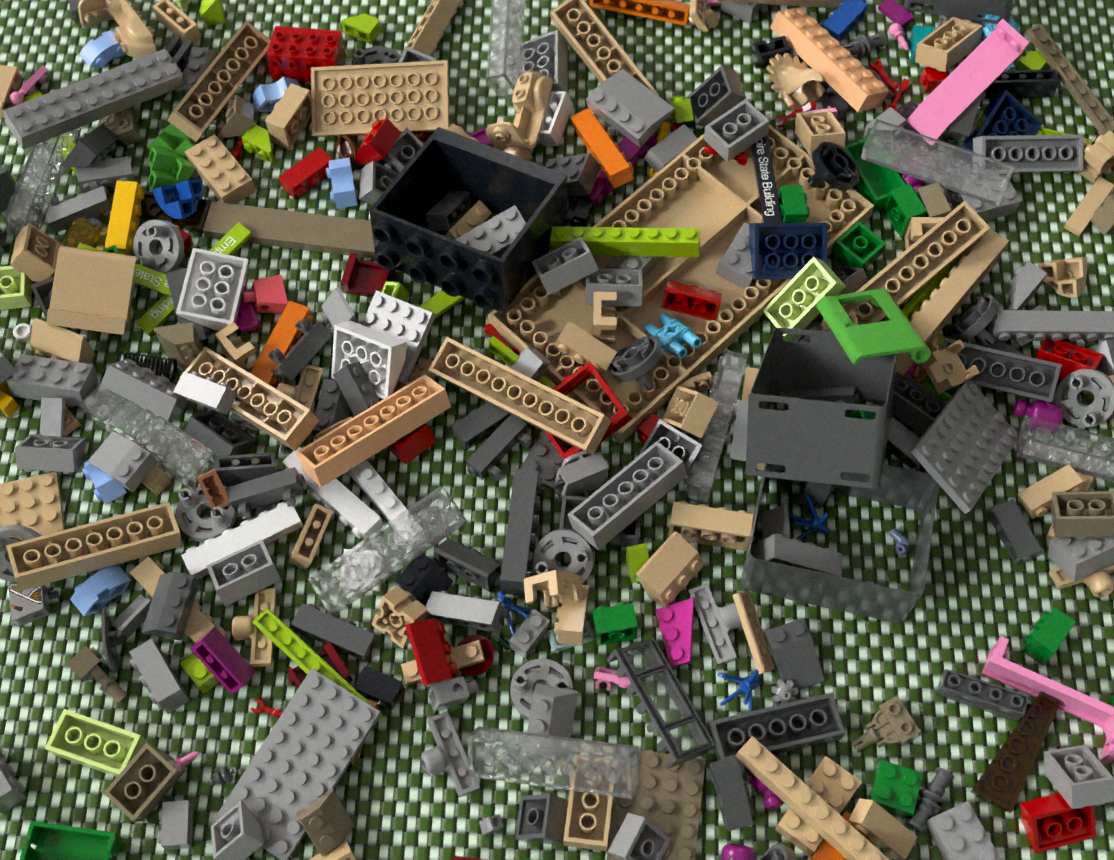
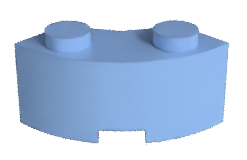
(102, 50)
(268, 95)
(342, 183)
(105, 486)
(100, 589)

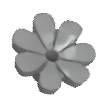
(782, 689)

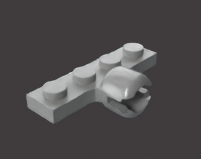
(716, 623)
(448, 755)

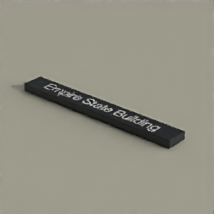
(766, 181)

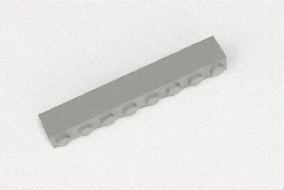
(1052, 325)

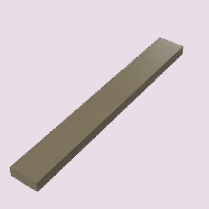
(1071, 79)

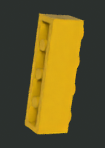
(124, 216)

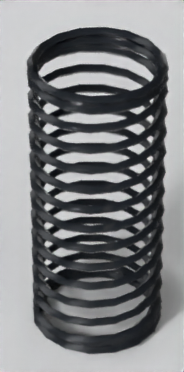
(166, 369)

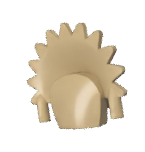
(795, 79)

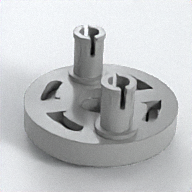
(146, 246)
(1092, 413)
(193, 505)
(19, 531)
(580, 553)
(524, 684)

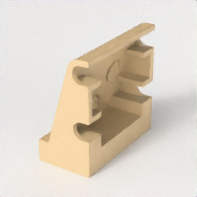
(92, 290)

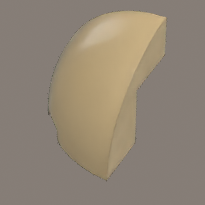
(1066, 275)

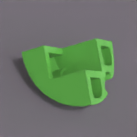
(173, 140)
(167, 168)

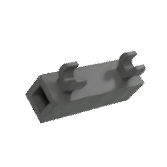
(86, 205)
(301, 353)
(831, 394)
(499, 443)
(266, 490)

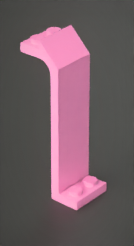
(968, 81)
(1033, 683)

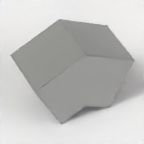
(491, 825)

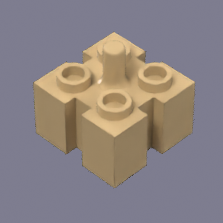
(1098, 157)
(396, 612)

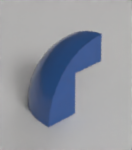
(179, 199)

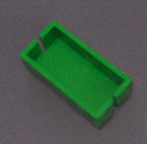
(874, 179)
(69, 843)

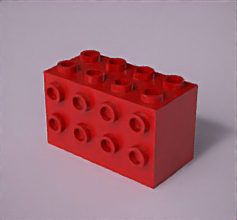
(298, 49)

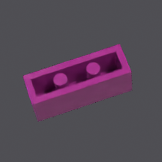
(223, 660)

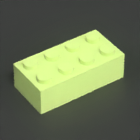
(14, 289)
(796, 302)
(93, 743)

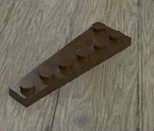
(151, 209)
(1010, 767)

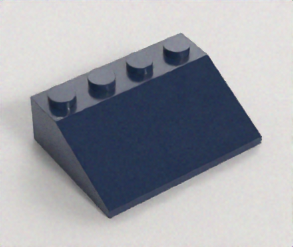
(1004, 118)
(785, 248)

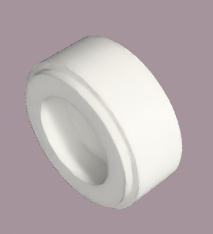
(22, 332)

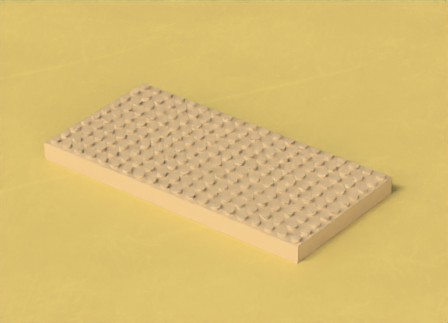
(686, 193)

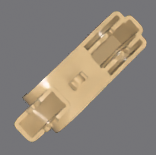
(131, 34)
(530, 104)

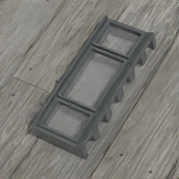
(663, 700)

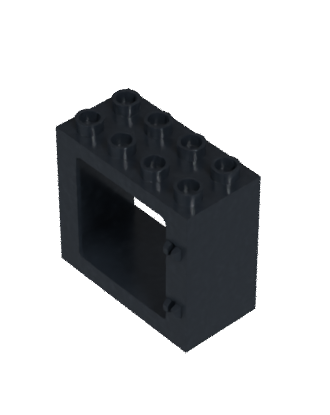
(497, 180)

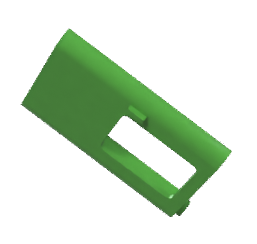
(873, 338)

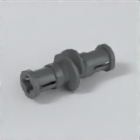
(864, 45)
(929, 799)

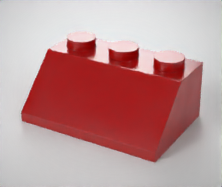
(691, 300)
(1069, 355)
(431, 651)
(1055, 824)

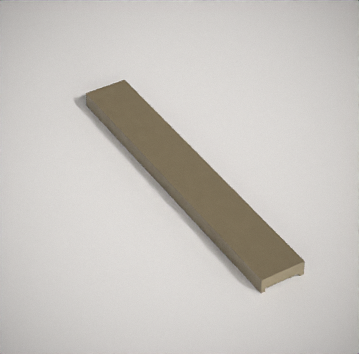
(293, 229)

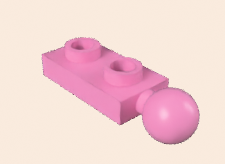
(29, 86)

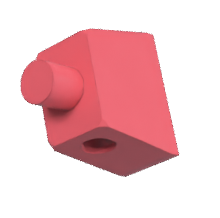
(267, 295)

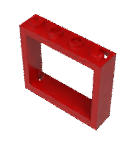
(572, 382)

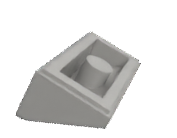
(52, 416)

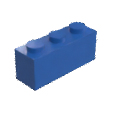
(844, 18)

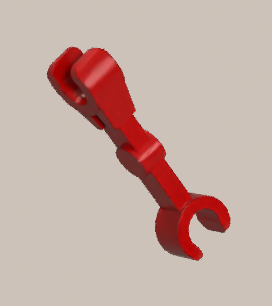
(884, 76)
(903, 87)
(807, 107)
(236, 153)
(740, 158)
(491, 331)
(274, 712)

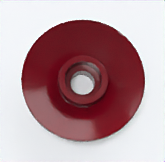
(480, 668)

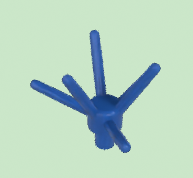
(814, 524)
(509, 606)
(746, 685)

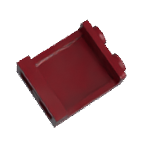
(364, 277)
(331, 657)

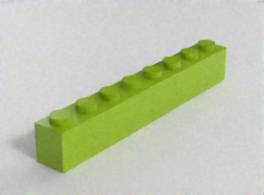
(632, 241)

